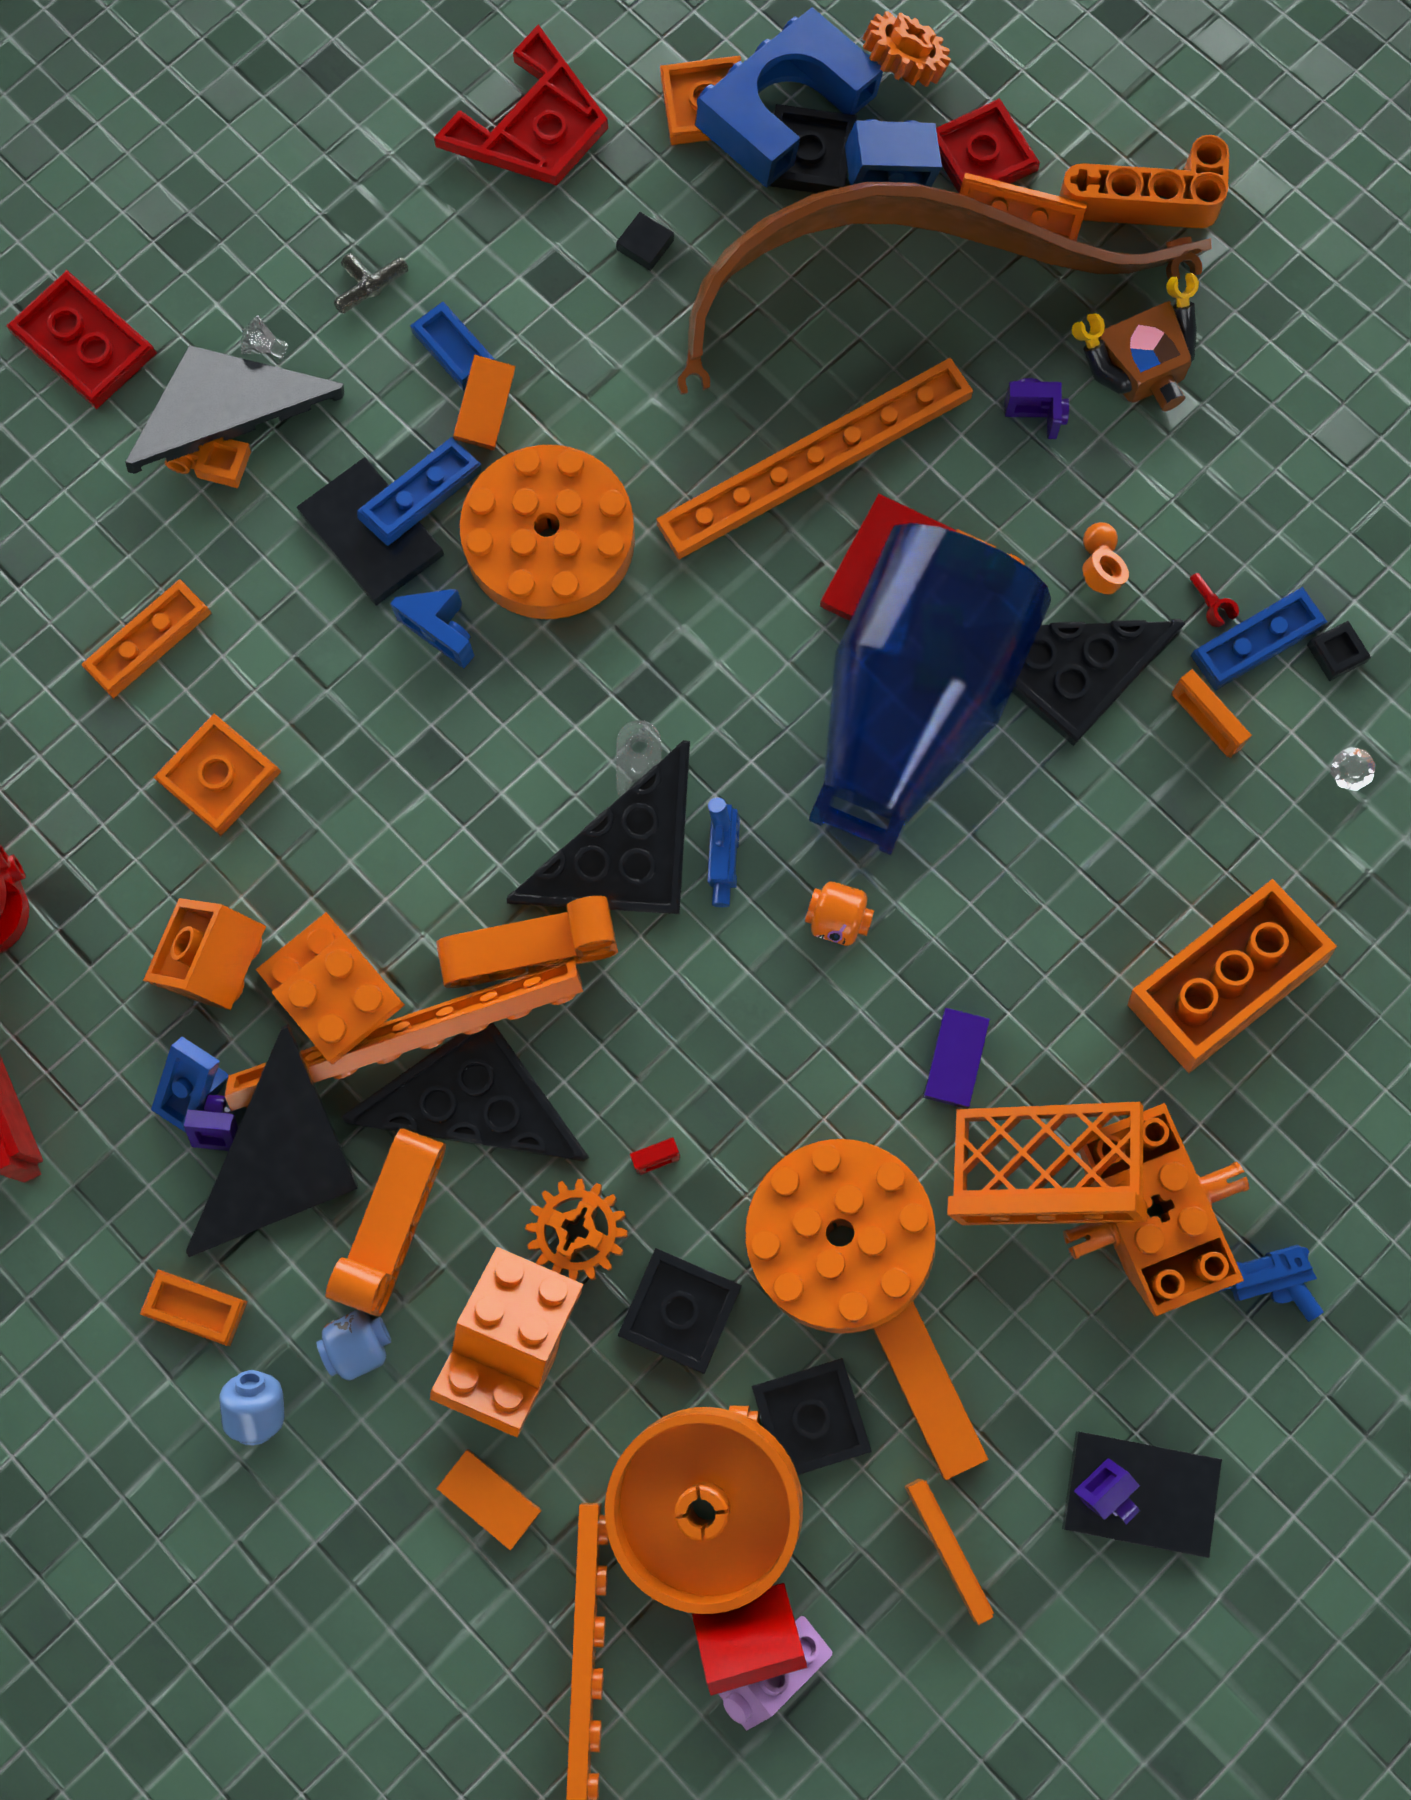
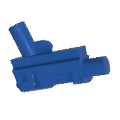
(722, 850)
(1281, 1274)

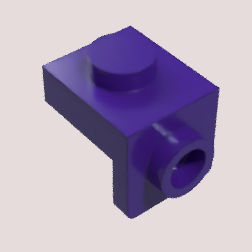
(1038, 399)

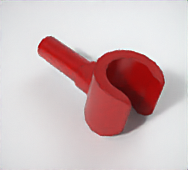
(1214, 602)

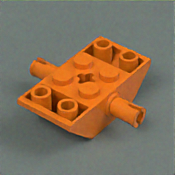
(1184, 1252)

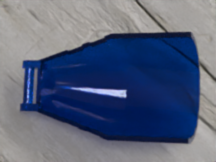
(923, 672)

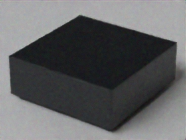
(645, 241)
(1338, 650)

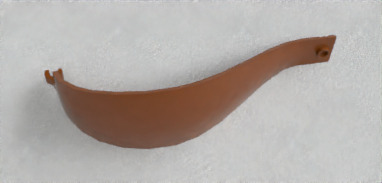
(924, 209)

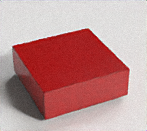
(655, 1156)

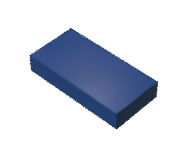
(449, 342)

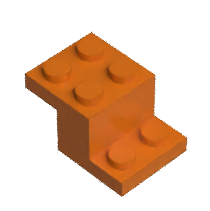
(329, 988)
(506, 1341)

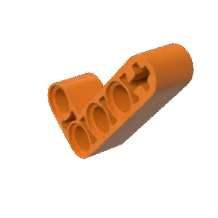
(1142, 187)
(529, 945)
(388, 1225)

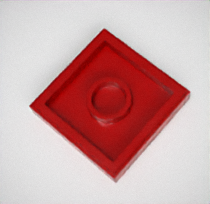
(986, 146)
(749, 1642)

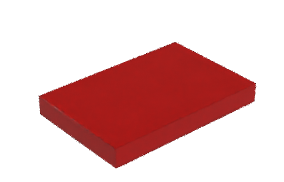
(81, 339)
(862, 554)

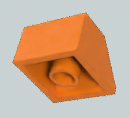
(205, 953)

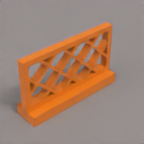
(1042, 1204)

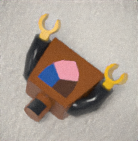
(1147, 350)

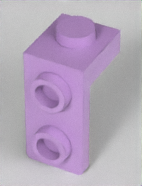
(761, 1700)

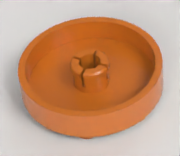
(557, 572)
(850, 1284)
(694, 1560)

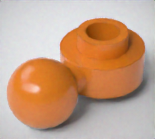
(1104, 569)

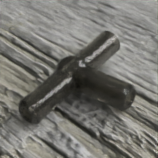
(368, 283)

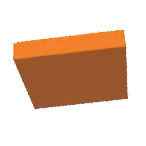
(681, 89)
(217, 774)

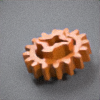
(906, 48)
(558, 1221)

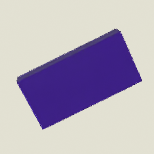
(956, 1058)

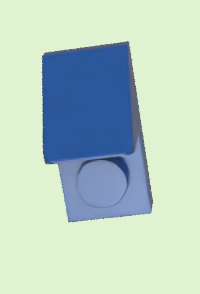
(429, 617)
(186, 1082)

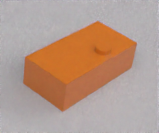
(1231, 975)

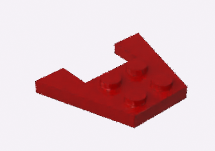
(544, 130)

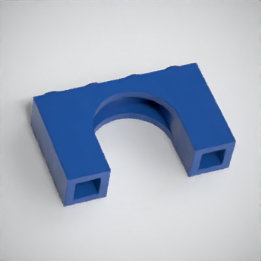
(804, 52)

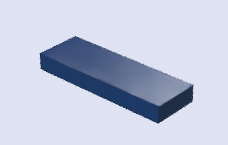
(419, 491)
(1258, 638)

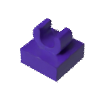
(212, 1127)
(1109, 1491)

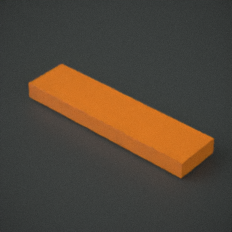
(930, 1393)

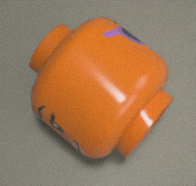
(839, 913)

